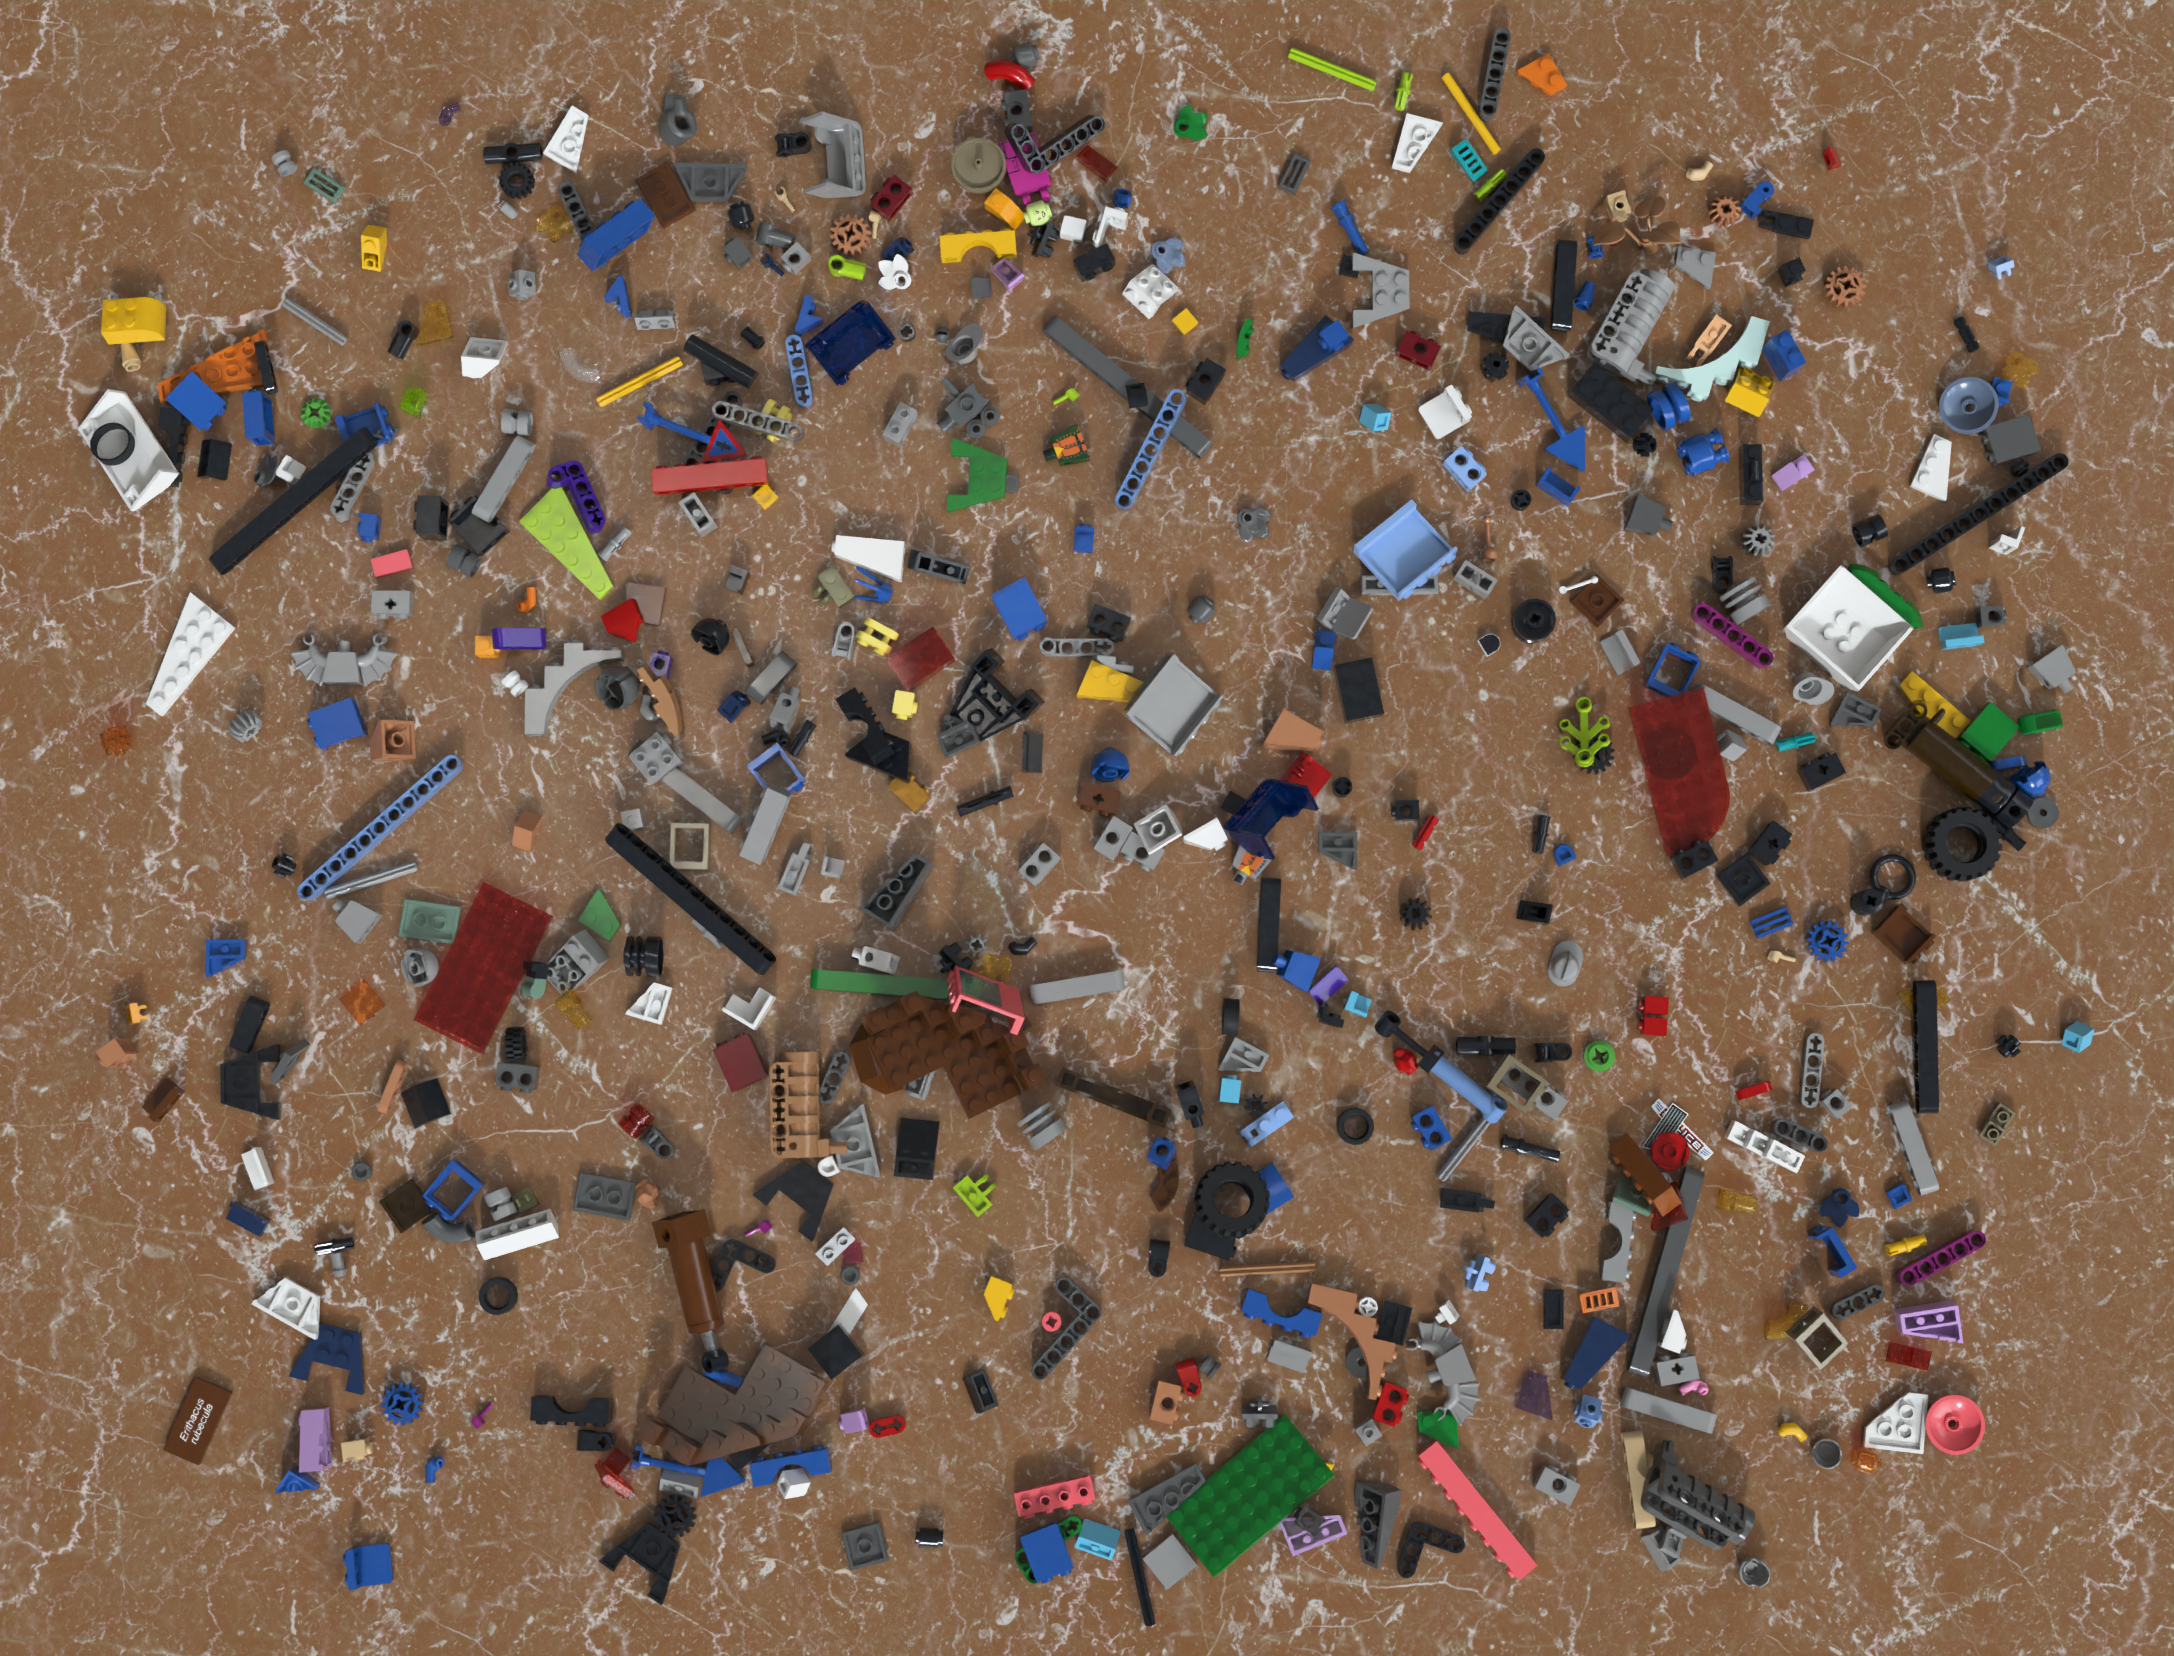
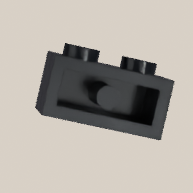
(1094, 263)

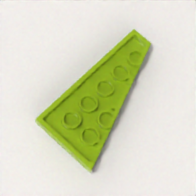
(561, 532)

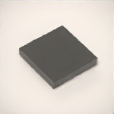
(865, 1546)

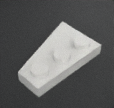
(1414, 140)
(1934, 469)

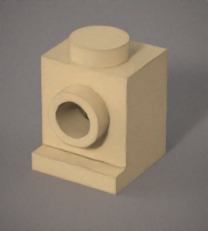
(1614, 212)
(356, 1448)

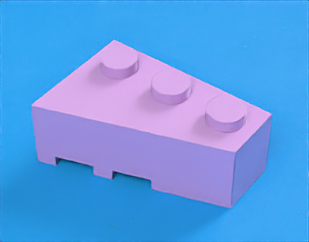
(1931, 1320)
(315, 1440)
(1301, 1540)

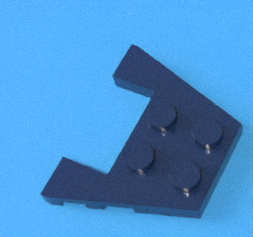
(335, 1348)

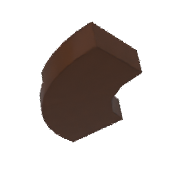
(1167, 1186)

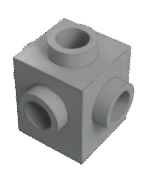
(521, 284)

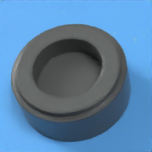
(1012, 484)
(362, 1171)
(850, 1275)

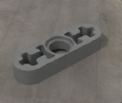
(835, 1062)
(1847, 1313)

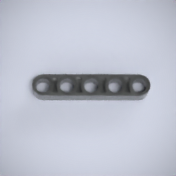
(1498, 67)
(578, 216)
(764, 428)

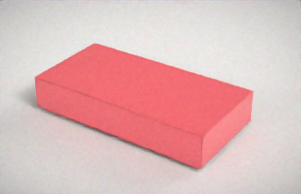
(391, 563)

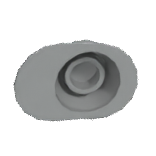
(964, 345)
(1812, 688)
(1565, 963)

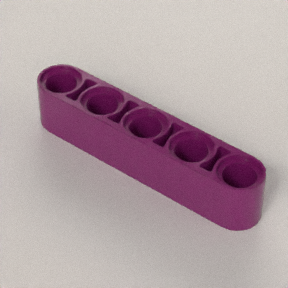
(1741, 636)
(1950, 1257)

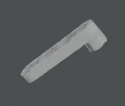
(356, 486)
(1076, 643)

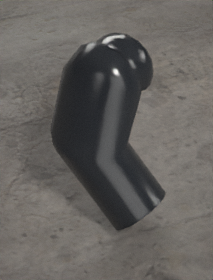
(1022, 949)

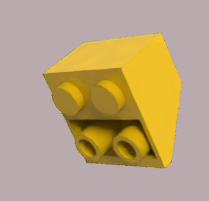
(1750, 391)

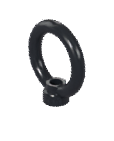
(1883, 890)

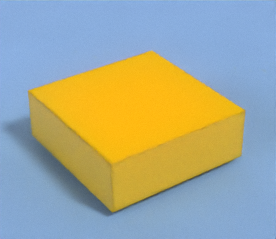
(1185, 321)
(765, 496)

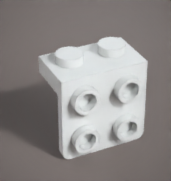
(1113, 217)
(1149, 290)
(1445, 412)

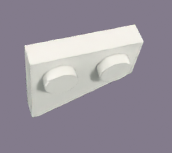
(652, 1004)

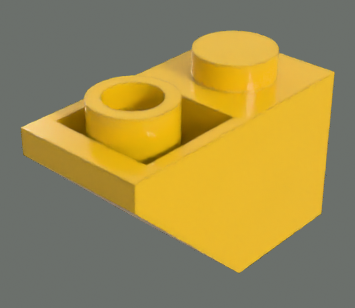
(373, 247)
(997, 1294)

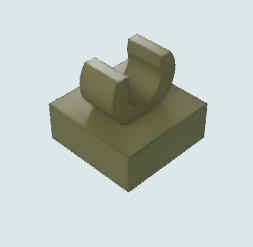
(525, 1199)

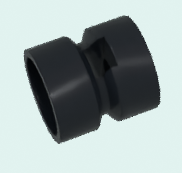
(1872, 529)

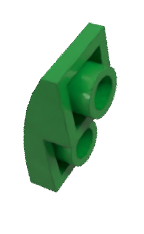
(1243, 343)

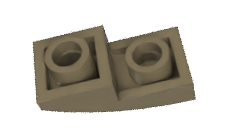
(1996, 1124)

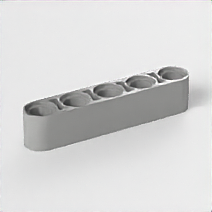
(503, 479)
(1740, 716)
(1076, 987)
(1912, 1147)
(1668, 1410)

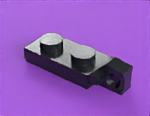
(1464, 1200)

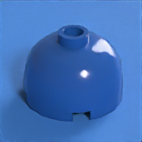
(1110, 765)
(2033, 779)

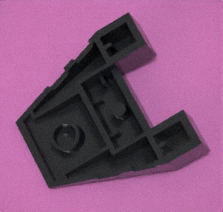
(988, 702)

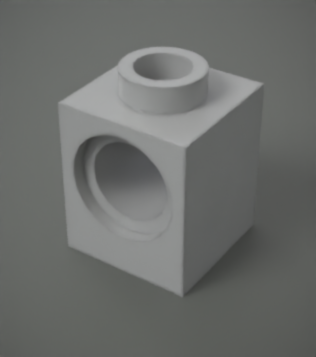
(799, 251)
(633, 819)
(1842, 1107)
(1367, 1431)

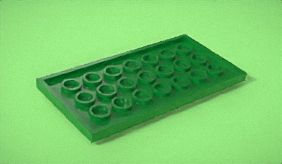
(1250, 1495)

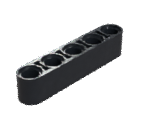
(1564, 285)
(1268, 924)

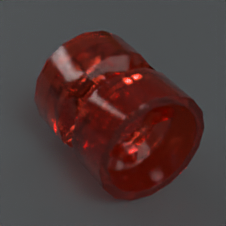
(636, 1120)

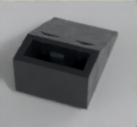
(916, 1149)

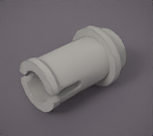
(338, 1265)

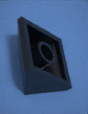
(425, 1103)

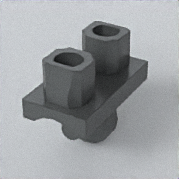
(1259, 1410)

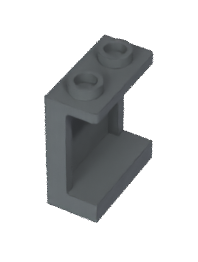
(2009, 440)

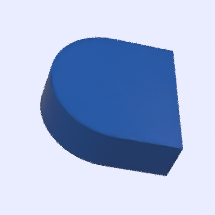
(1563, 854)

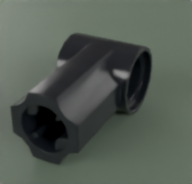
(401, 341)

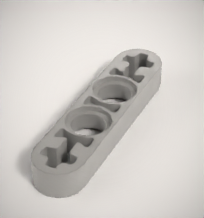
(1807, 1070)

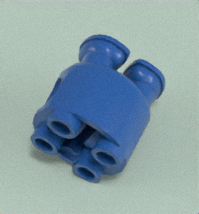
(1700, 452)

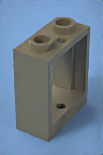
(687, 865)
(1500, 1072)
(1805, 1327)

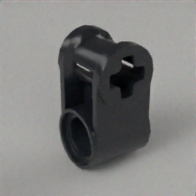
(791, 144)
(1721, 569)
(1551, 1052)
(1158, 1254)
(592, 1440)

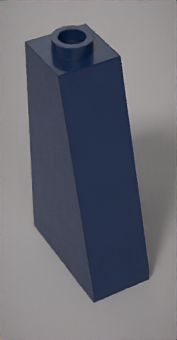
(1309, 354)
(1593, 1350)

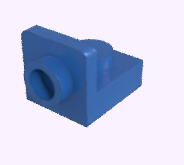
(2002, 389)
(1083, 538)

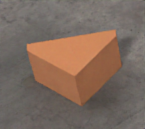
(526, 830)

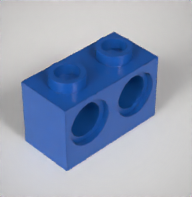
(1434, 1125)

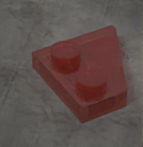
(1675, 1216)

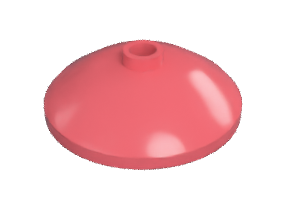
(1967, 1427)

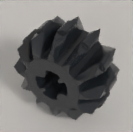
(1422, 913)

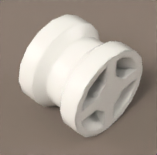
(1371, 1306)

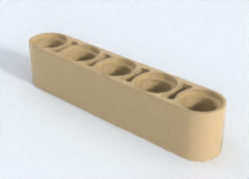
(1636, 1472)

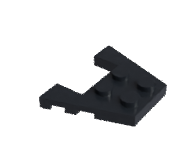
(242, 1083)
(805, 1188)
(651, 1551)

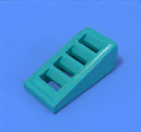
(1463, 164)

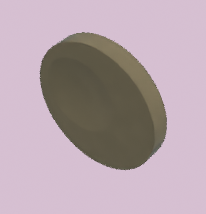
(978, 165)

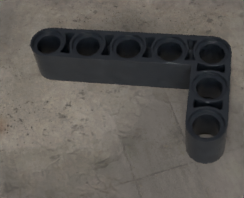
(1054, 145)
(693, 454)

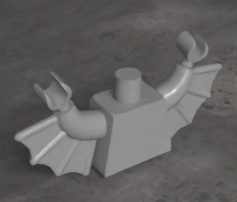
(344, 666)
(1451, 1369)

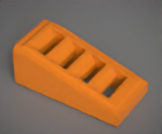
(1583, 1304)

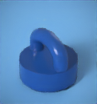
(1122, 196)

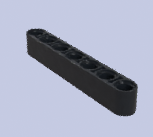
(1502, 193)
(1925, 1046)

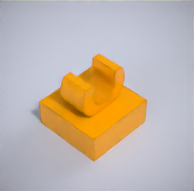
(133, 1013)

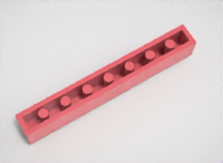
(1476, 1509)

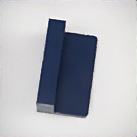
(248, 1218)

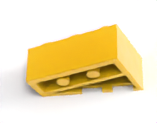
(1107, 684)

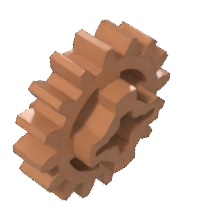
(842, 232)
(1852, 289)

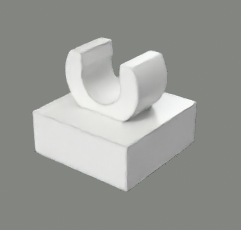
(1447, 1313)

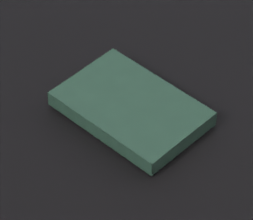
(430, 921)

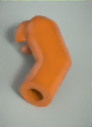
(530, 601)

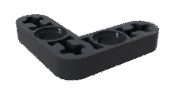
(739, 1255)
(1419, 1542)

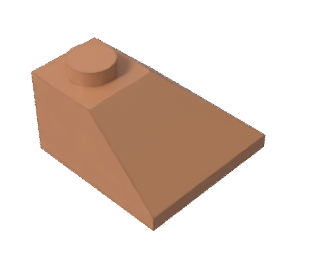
(393, 741)

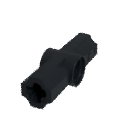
(524, 153)
(1485, 1045)

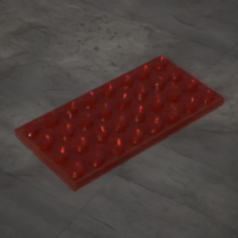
(483, 968)

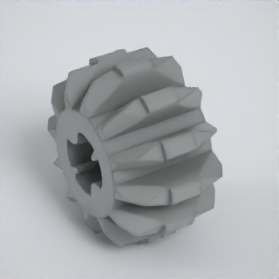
(1755, 545)
(245, 725)

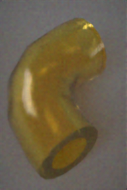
(1776, 1329)

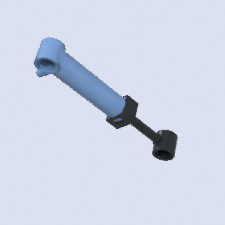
(1489, 1104)

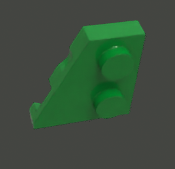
(600, 916)
(1442, 1430)

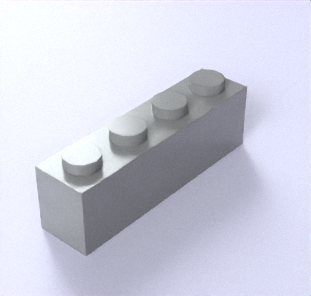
(765, 824)

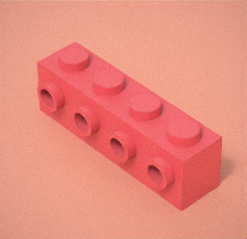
(1054, 1495)

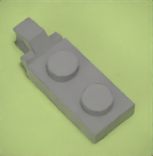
(796, 870)

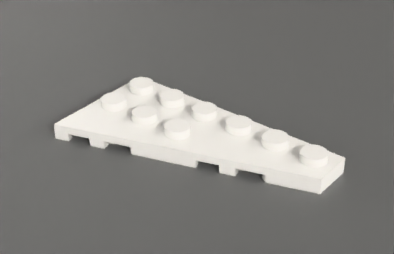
(193, 644)

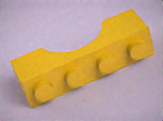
(955, 246)

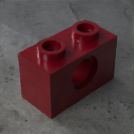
(1407, 352)

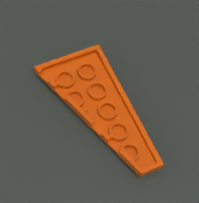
(225, 371)

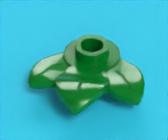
(1193, 122)

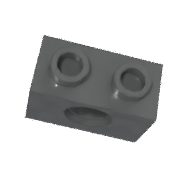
(1019, 101)

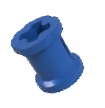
(1594, 251)

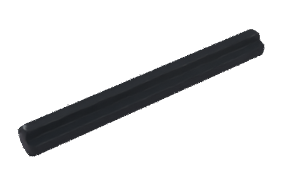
(1139, 1576)

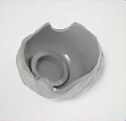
(1826, 1453)
(1754, 1572)

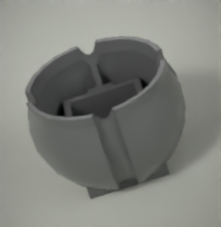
(617, 687)

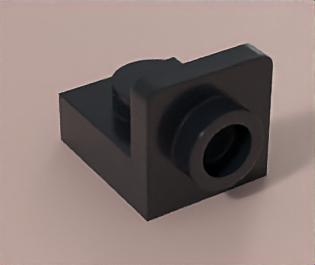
(1332, 1019)

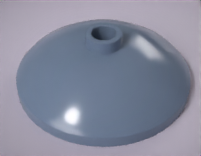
(1968, 392)

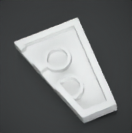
(568, 140)

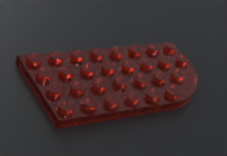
(1682, 768)

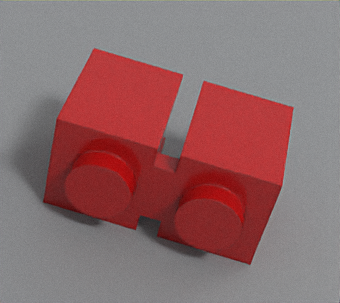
(1655, 1006)

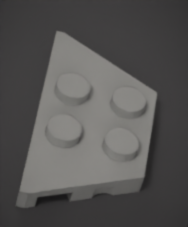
(1530, 342)
(861, 1151)

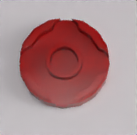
(1669, 1151)

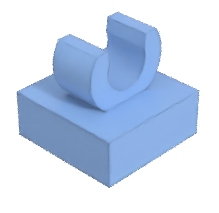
(2001, 264)

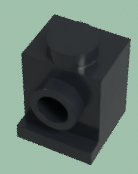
(1791, 272)

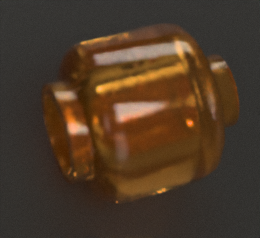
(1865, 1460)

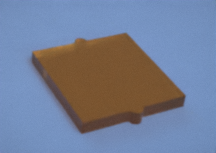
(362, 1002)

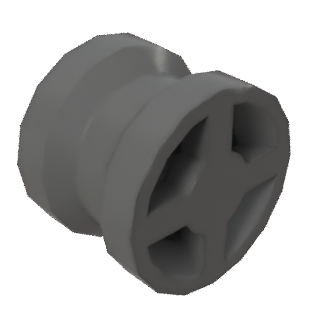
(1209, 1366)

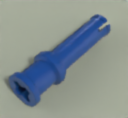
(1346, 220)

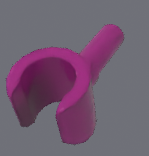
(765, 1226)
(477, 1421)

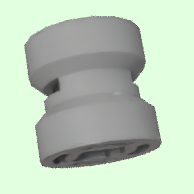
(283, 161)

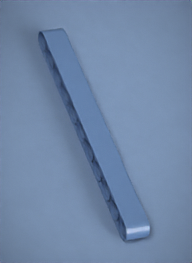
(371, 829)

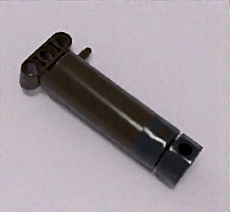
(1959, 765)

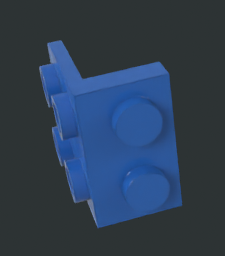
(368, 1565)

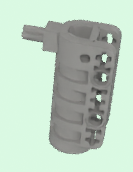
(1632, 327)

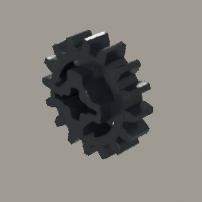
(1598, 761)
(682, 1519)

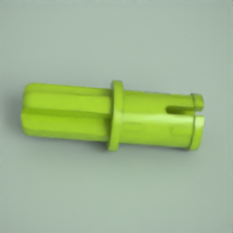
(1403, 91)
(1490, 185)

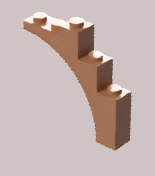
(1375, 1351)

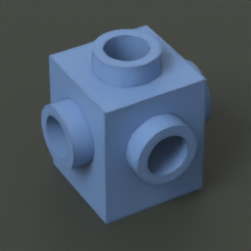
(1588, 1411)

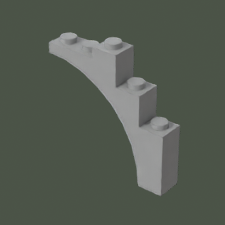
(577, 660)

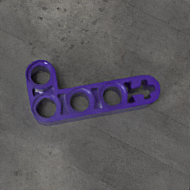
(579, 497)

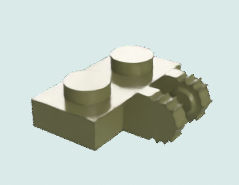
(835, 586)

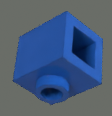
(1332, 336)

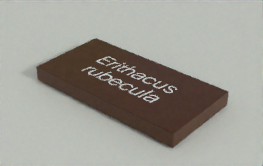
(197, 1421)

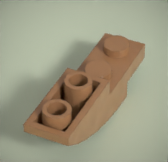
(667, 704)

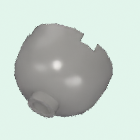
(419, 966)

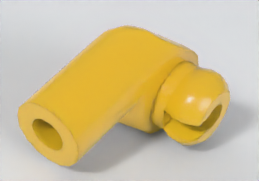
(1792, 1429)

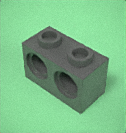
(517, 1072)

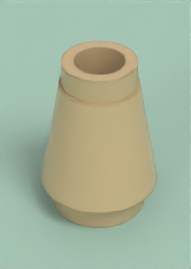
(130, 358)

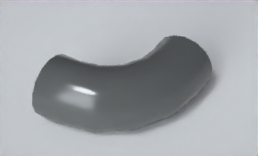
(448, 1232)

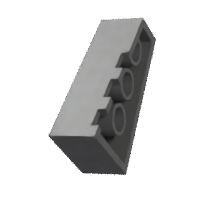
(898, 892)

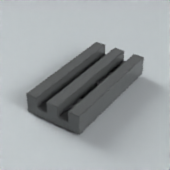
(1288, 188)

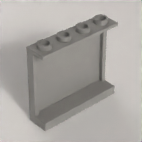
(1172, 705)

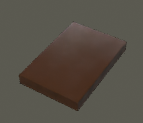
(665, 195)

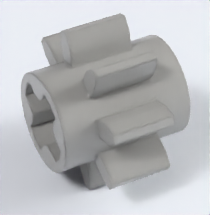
(980, 950)

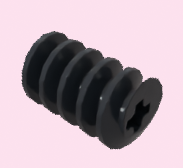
(1873, 905)

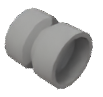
(516, 422)
(500, 1204)

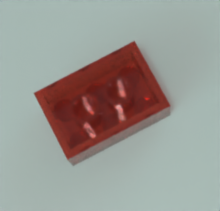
(920, 659)

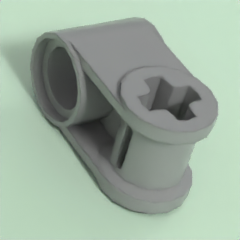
(844, 642)

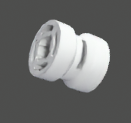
(515, 683)

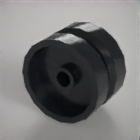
(1540, 612)

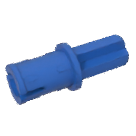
(726, 1377)

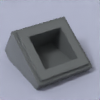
(980, 287)

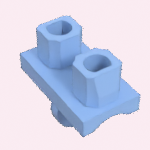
(1476, 1272)

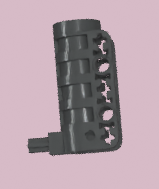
(1693, 1504)

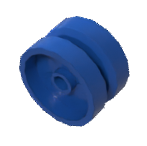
(1669, 406)

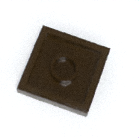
(406, 1206)

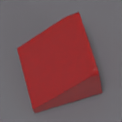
(1831, 158)

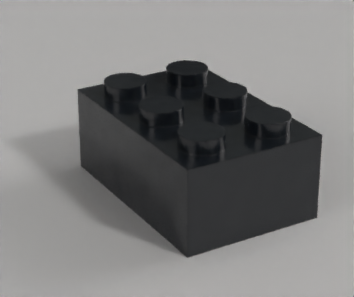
(1358, 690)

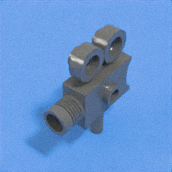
(965, 408)

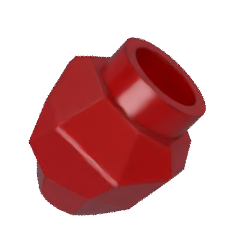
(1405, 1061)

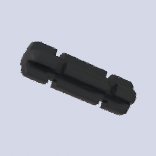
(1966, 334)

